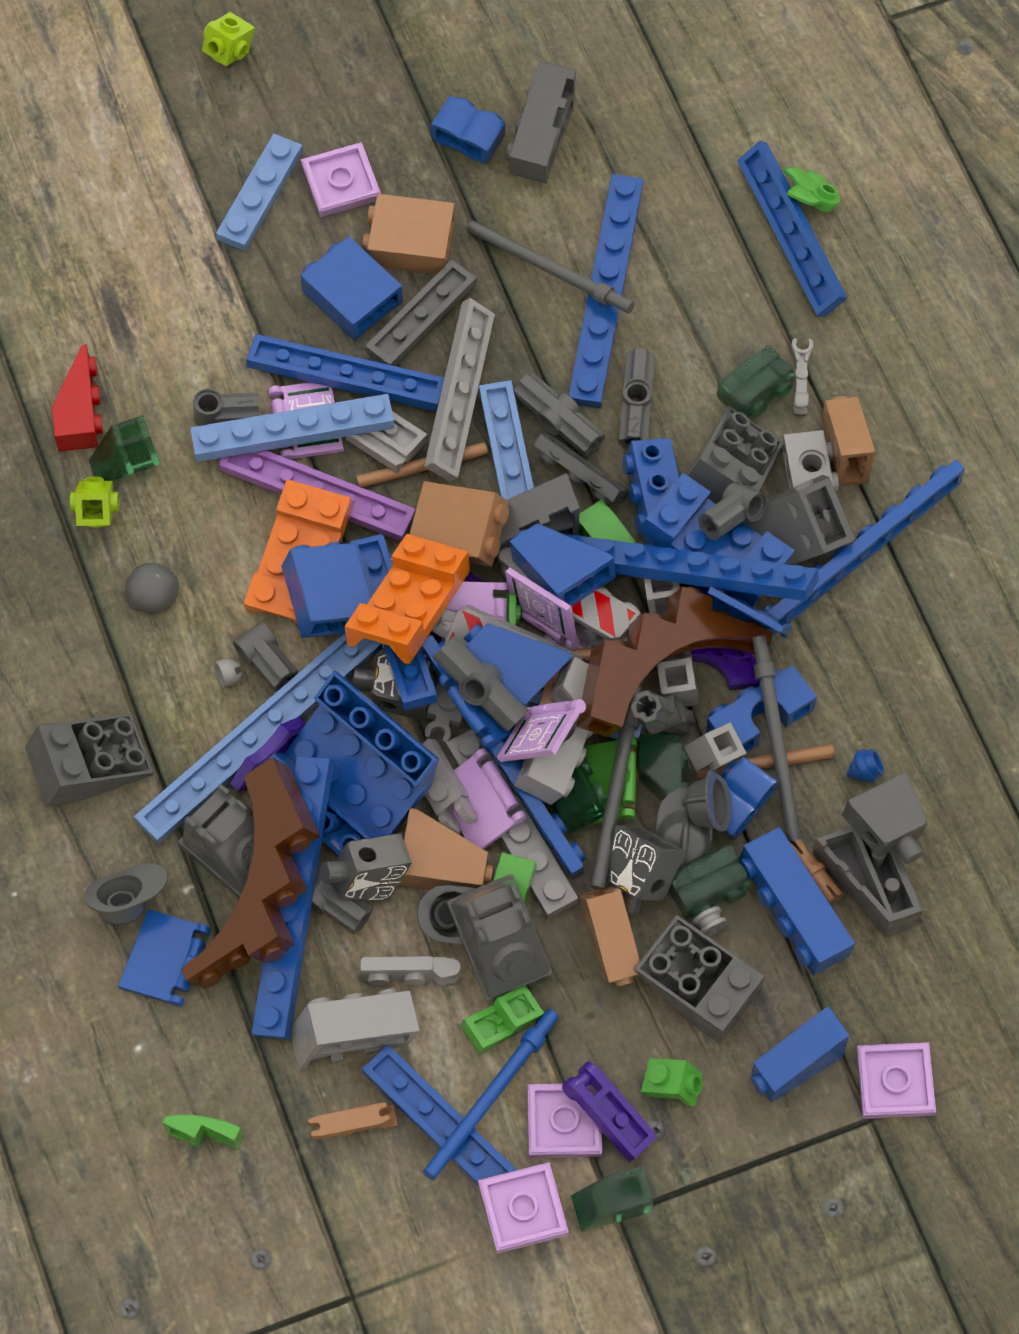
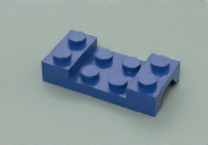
(676, 526)

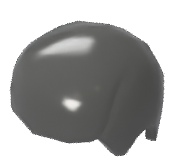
(151, 588)

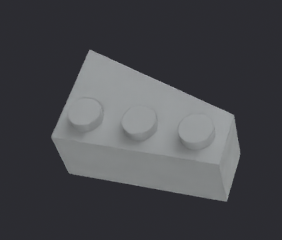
(353, 1025)

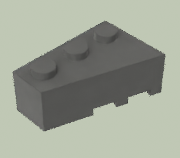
(542, 122)
(548, 504)
(872, 881)

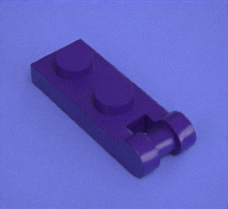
(610, 1111)

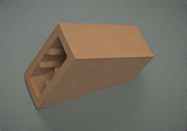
(849, 438)
(442, 856)
(610, 934)

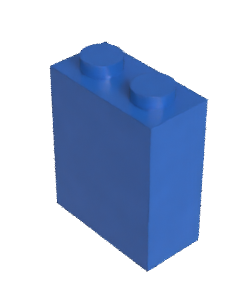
(351, 287)
(324, 586)

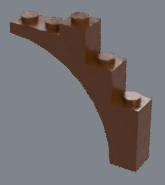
(619, 668)
(273, 879)

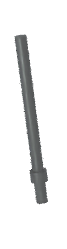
(601, 292)
(765, 672)
(614, 797)

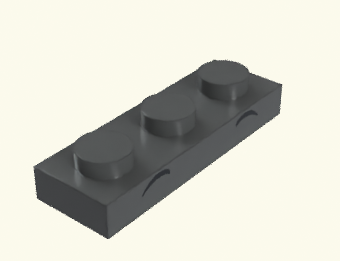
(581, 469)

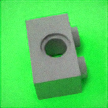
(806, 450)

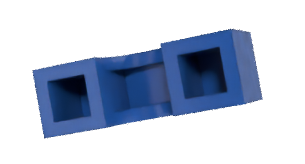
(793, 698)

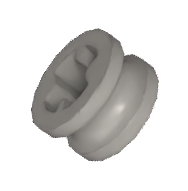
(710, 921)

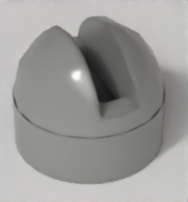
(226, 673)

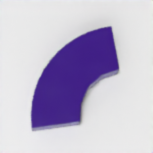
(733, 665)
(277, 743)

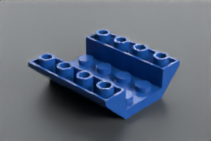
(376, 764)

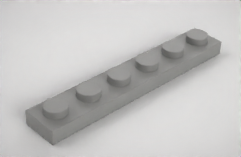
(459, 390)
(524, 840)

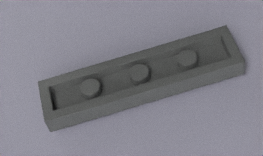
(421, 314)

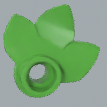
(812, 189)

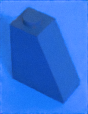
(561, 563)
(521, 660)
(800, 1055)

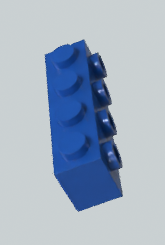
(651, 474)
(796, 902)

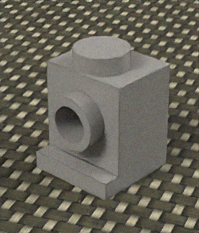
(715, 748)

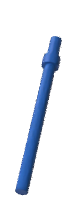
(530, 1043)

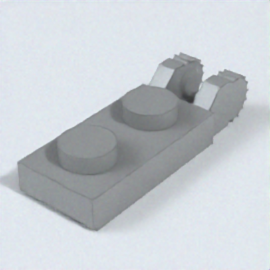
(448, 792)
(411, 970)

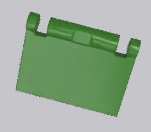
(601, 760)

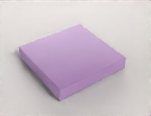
(340, 179)
(895, 1080)
(560, 1125)
(523, 1207)

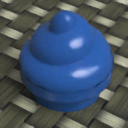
(866, 766)

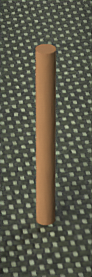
(413, 467)
(794, 757)

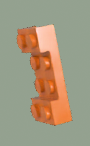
(303, 518)
(410, 596)

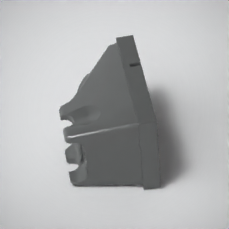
(221, 839)
(498, 937)

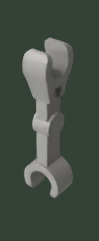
(801, 360)

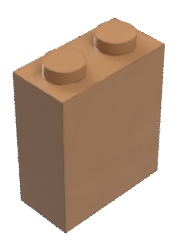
(410, 233)
(461, 519)

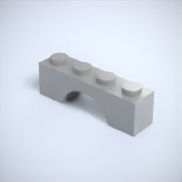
(676, 672)
(552, 775)

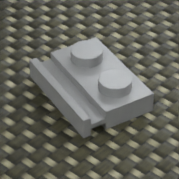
(394, 445)

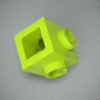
(227, 39)
(92, 512)

